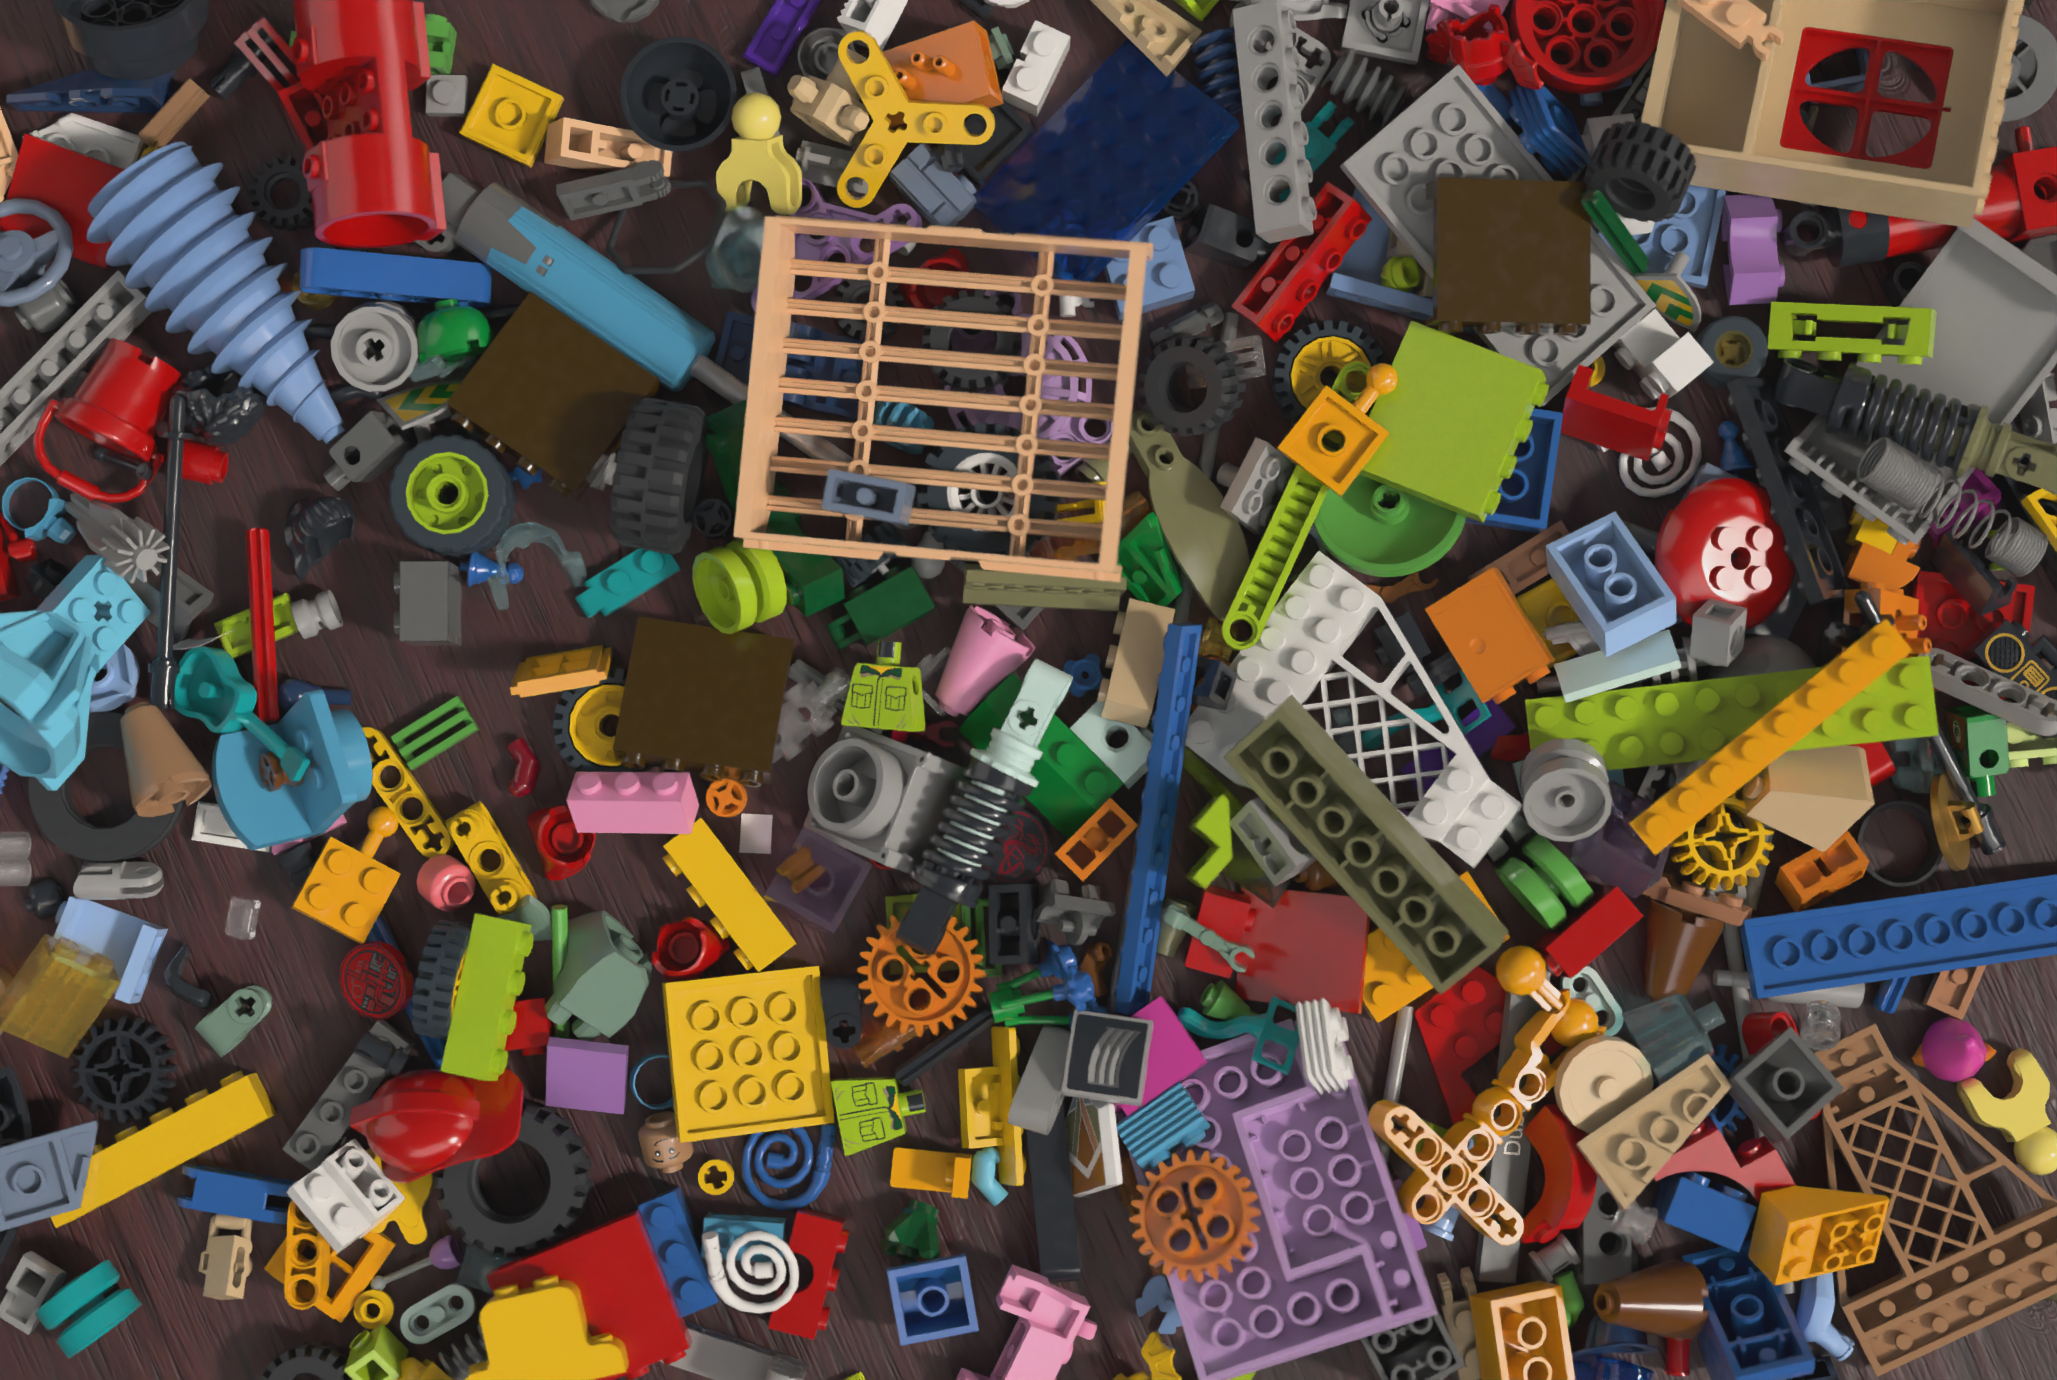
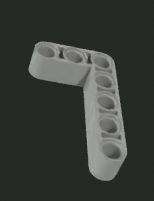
(734, 1359)

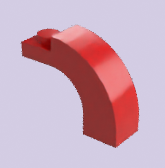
(1568, 1177)

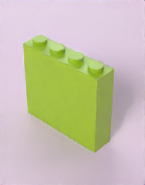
(1453, 421)

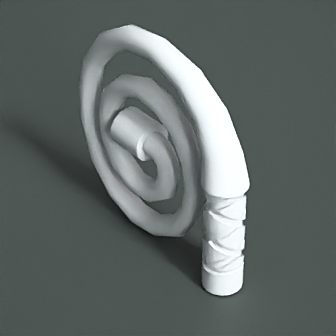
(1661, 461)
(761, 1270)

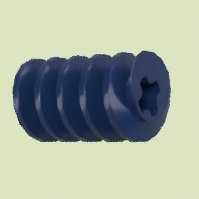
(1219, 69)

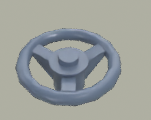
(26, 258)

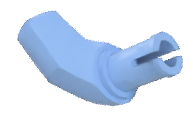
(1815, 1316)

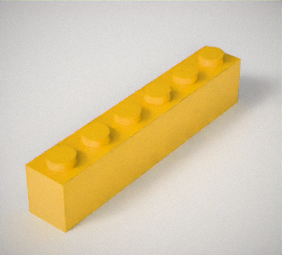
(172, 1140)

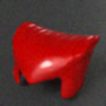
(928, 296)
(558, 843)
(687, 949)

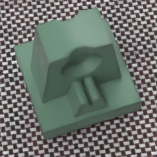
(1001, 50)

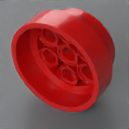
(1622, 53)

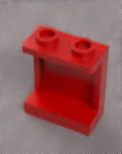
(1613, 421)

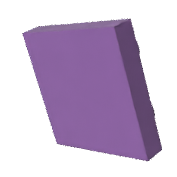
(586, 1075)

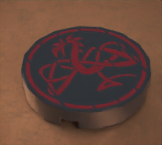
(1023, 852)

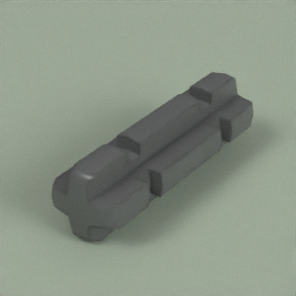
(1189, 324)

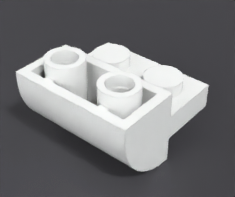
(346, 1196)

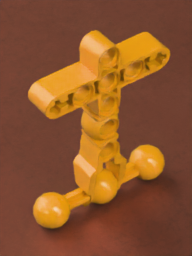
(1570, 1022)

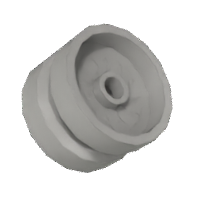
(360, 361)
(1565, 790)

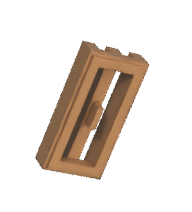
(173, 115)

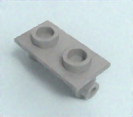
(826, 164)
(2037, 417)

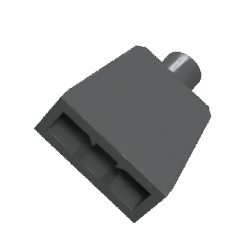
(368, 450)

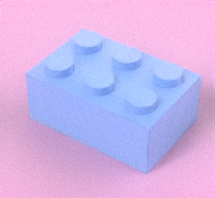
(1611, 584)

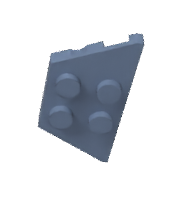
(45, 1174)

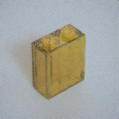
(57, 995)

